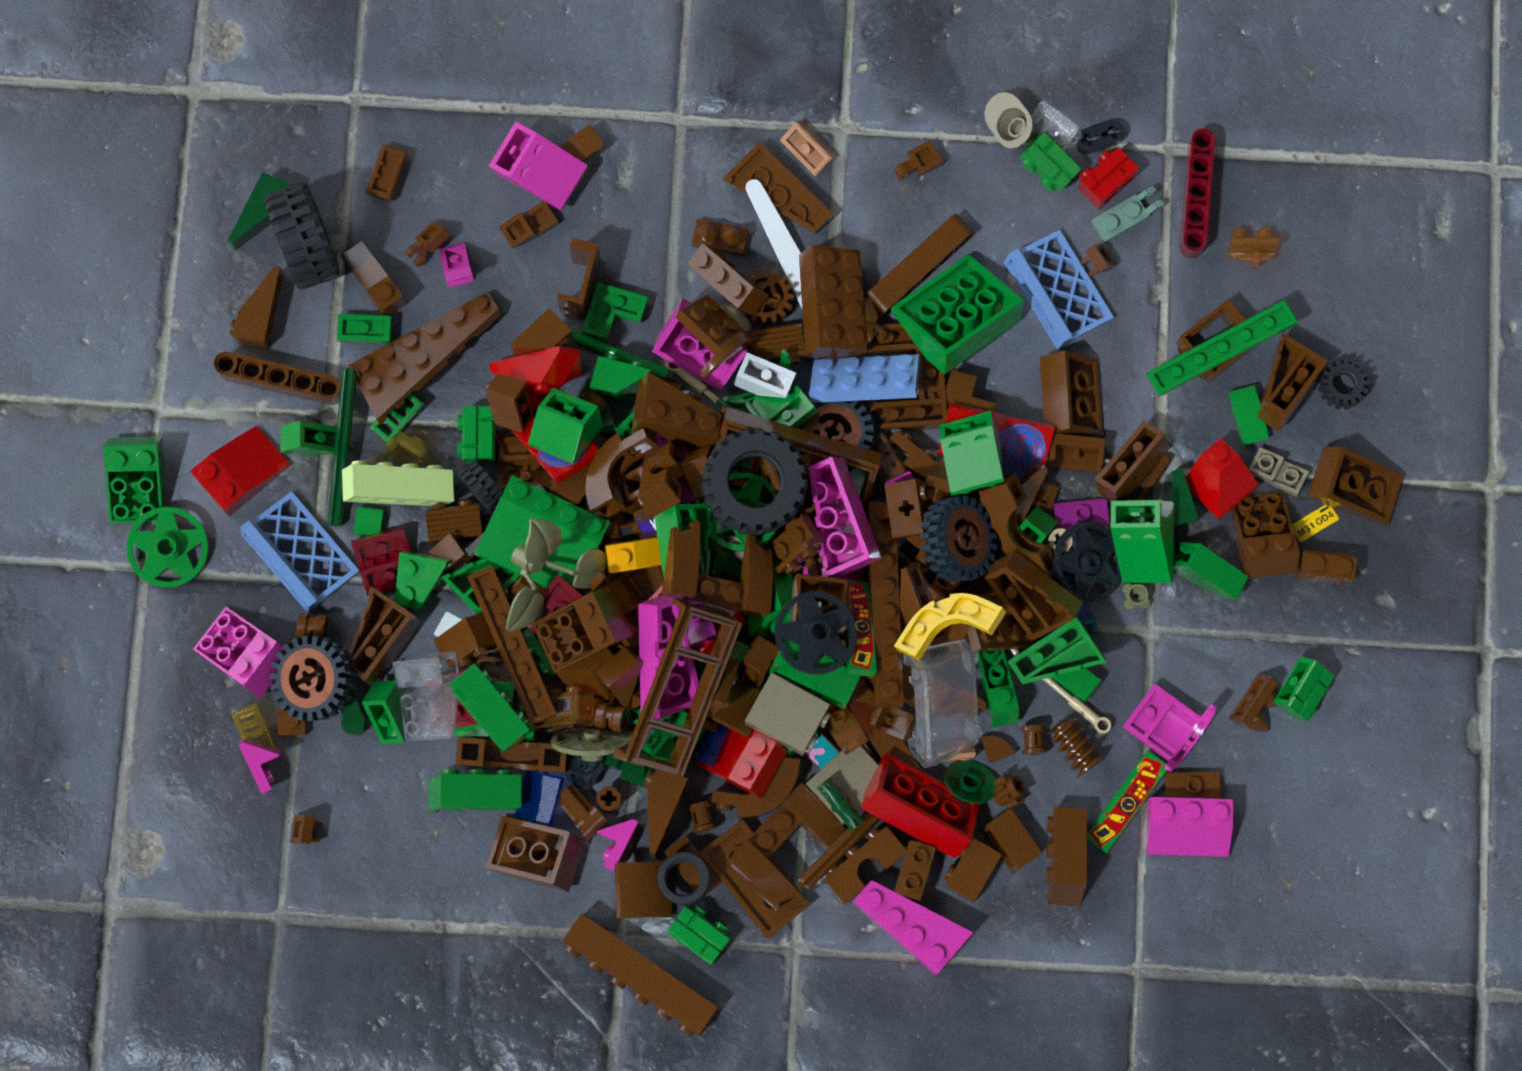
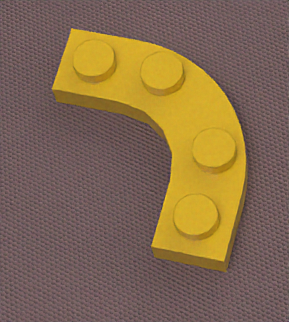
(938, 615)

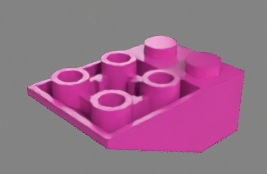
(538, 166)
(240, 651)

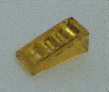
(247, 711)

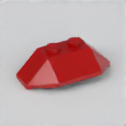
(542, 368)

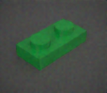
(364, 328)

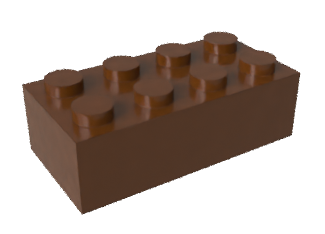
(832, 302)

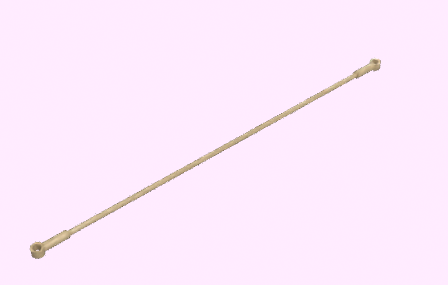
(1074, 702)

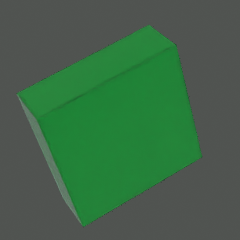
(368, 521)

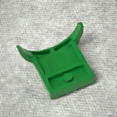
(790, 411)

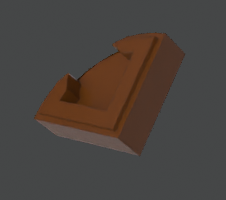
(996, 748)

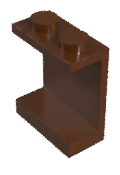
(585, 254)

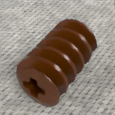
(1075, 746)

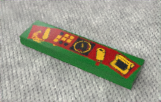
(863, 657)
(1126, 802)

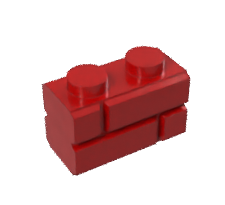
(1108, 177)

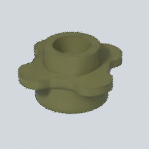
(1140, 589)

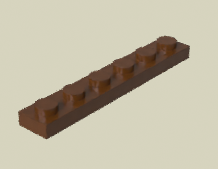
(512, 646)

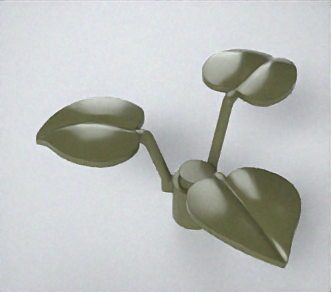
(542, 540)

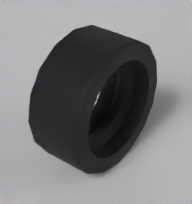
(667, 866)

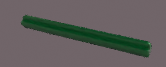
(342, 445)

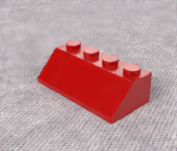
(920, 806)

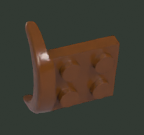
(714, 330)
(627, 594)

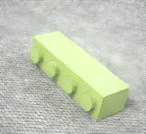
(397, 485)

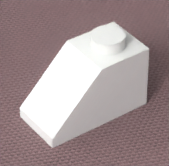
(764, 377)

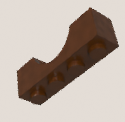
(1002, 508)
(523, 756)

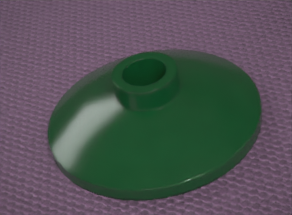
(970, 781)

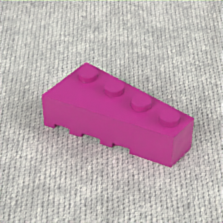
(840, 520)
(655, 628)
(915, 928)

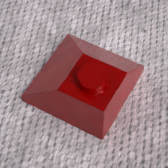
(1220, 479)

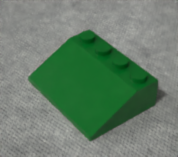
(958, 313)
(510, 529)

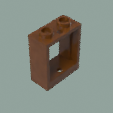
(1231, 317)

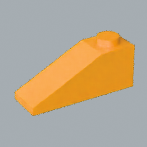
(633, 555)

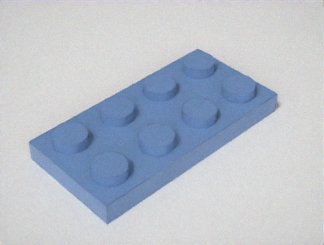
(864, 378)

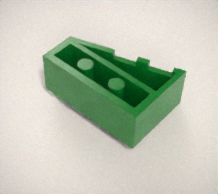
(474, 791)

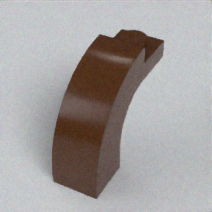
(609, 467)
(754, 807)

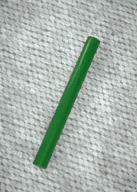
(623, 355)

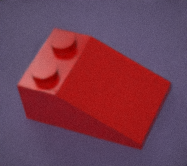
(240, 469)
(747, 761)

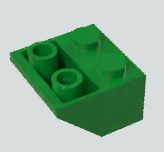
(616, 380)
(564, 425)

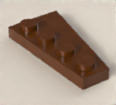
(782, 187)

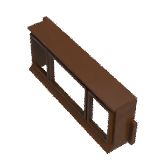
(805, 442)
(704, 694)

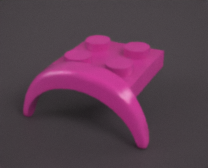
(1167, 725)

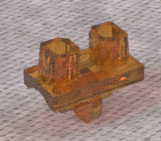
(1253, 248)

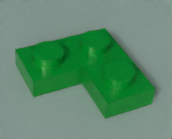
(611, 303)

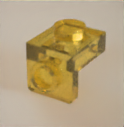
(413, 446)

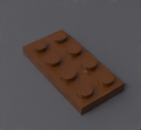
(1006, 636)
(756, 908)

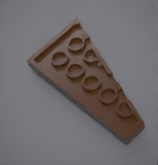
(418, 356)

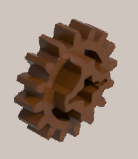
(775, 301)

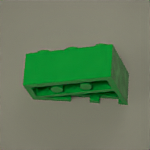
(680, 517)
(460, 585)
(1057, 653)
(832, 687)
(490, 708)

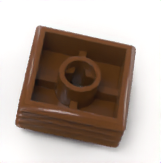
(834, 586)

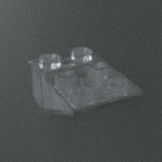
(425, 695)

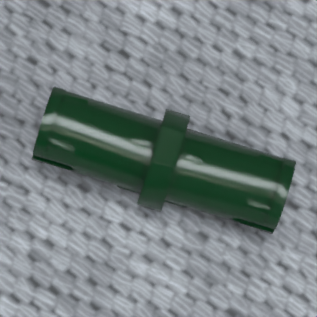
(840, 804)

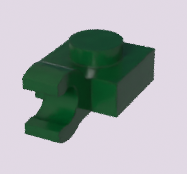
(631, 772)

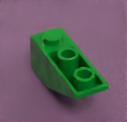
(998, 688)

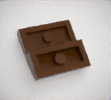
(518, 461)
(639, 891)

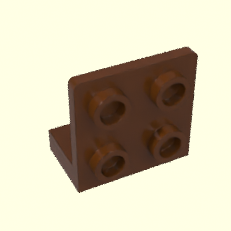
(733, 700)

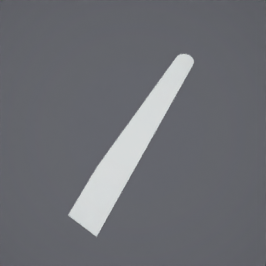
(778, 235)

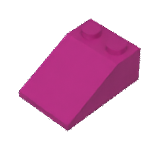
(684, 350)

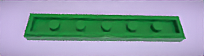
(1221, 348)

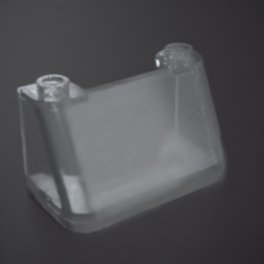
(944, 702)

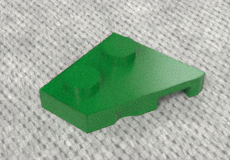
(417, 577)

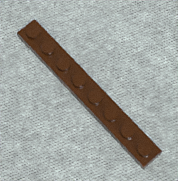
(885, 610)

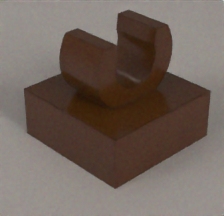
(1100, 257)
(302, 830)

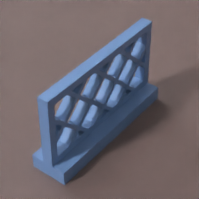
(1038, 296)
(281, 566)

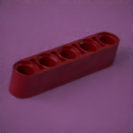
(1202, 182)

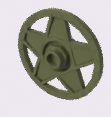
(589, 742)

